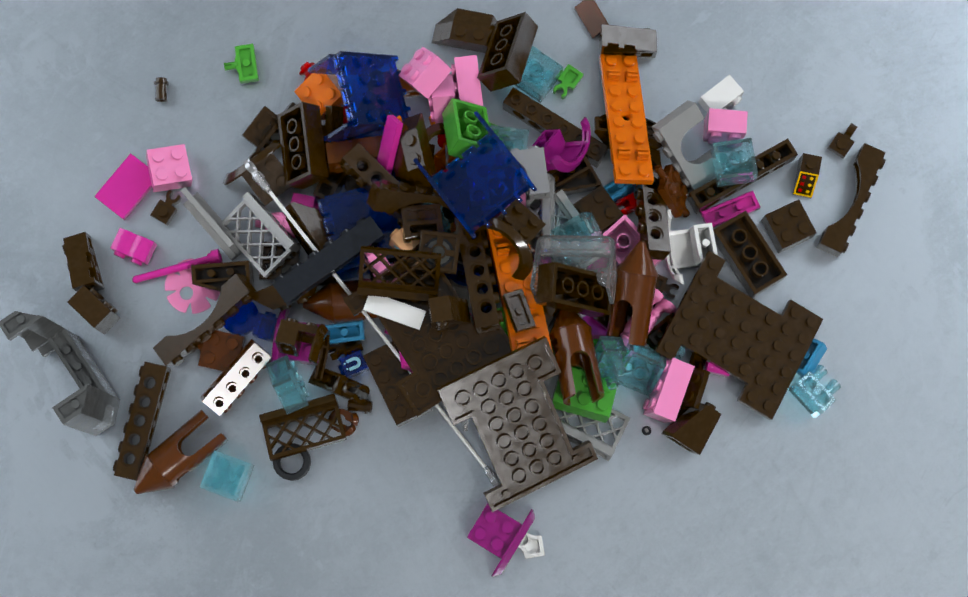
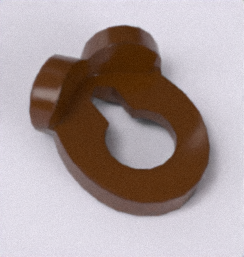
(352, 417)

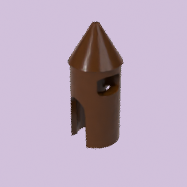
(636, 288)
(330, 303)
(575, 347)
(167, 462)

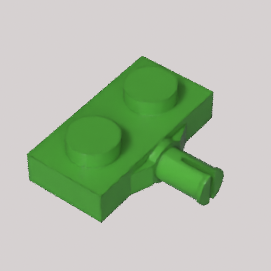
(244, 63)

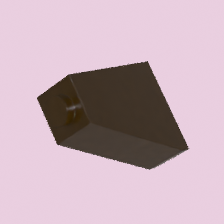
(693, 427)

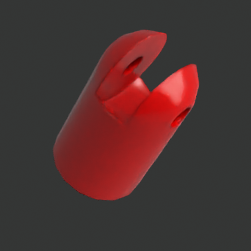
(629, 204)

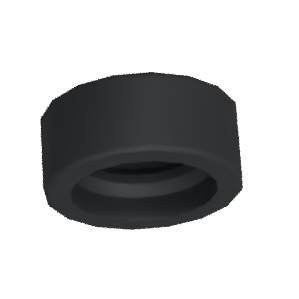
(292, 476)

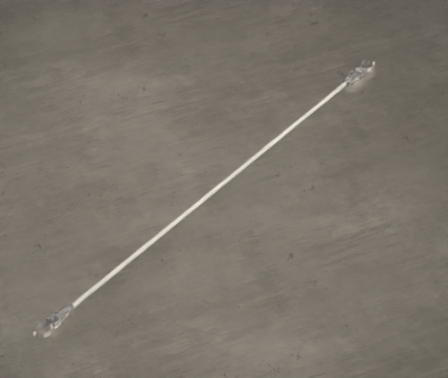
(260, 179)

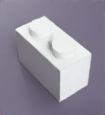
(722, 95)

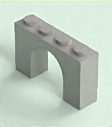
(670, 133)
(534, 165)

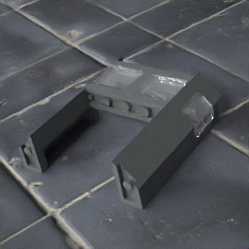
(95, 403)

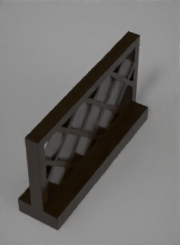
(396, 289)
(316, 406)

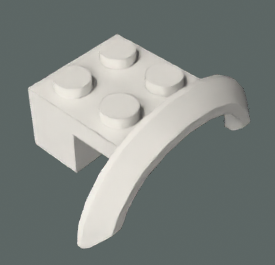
(689, 247)

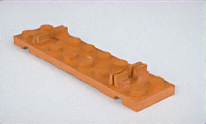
(627, 138)
(505, 264)

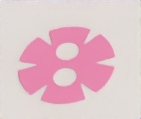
(198, 300)

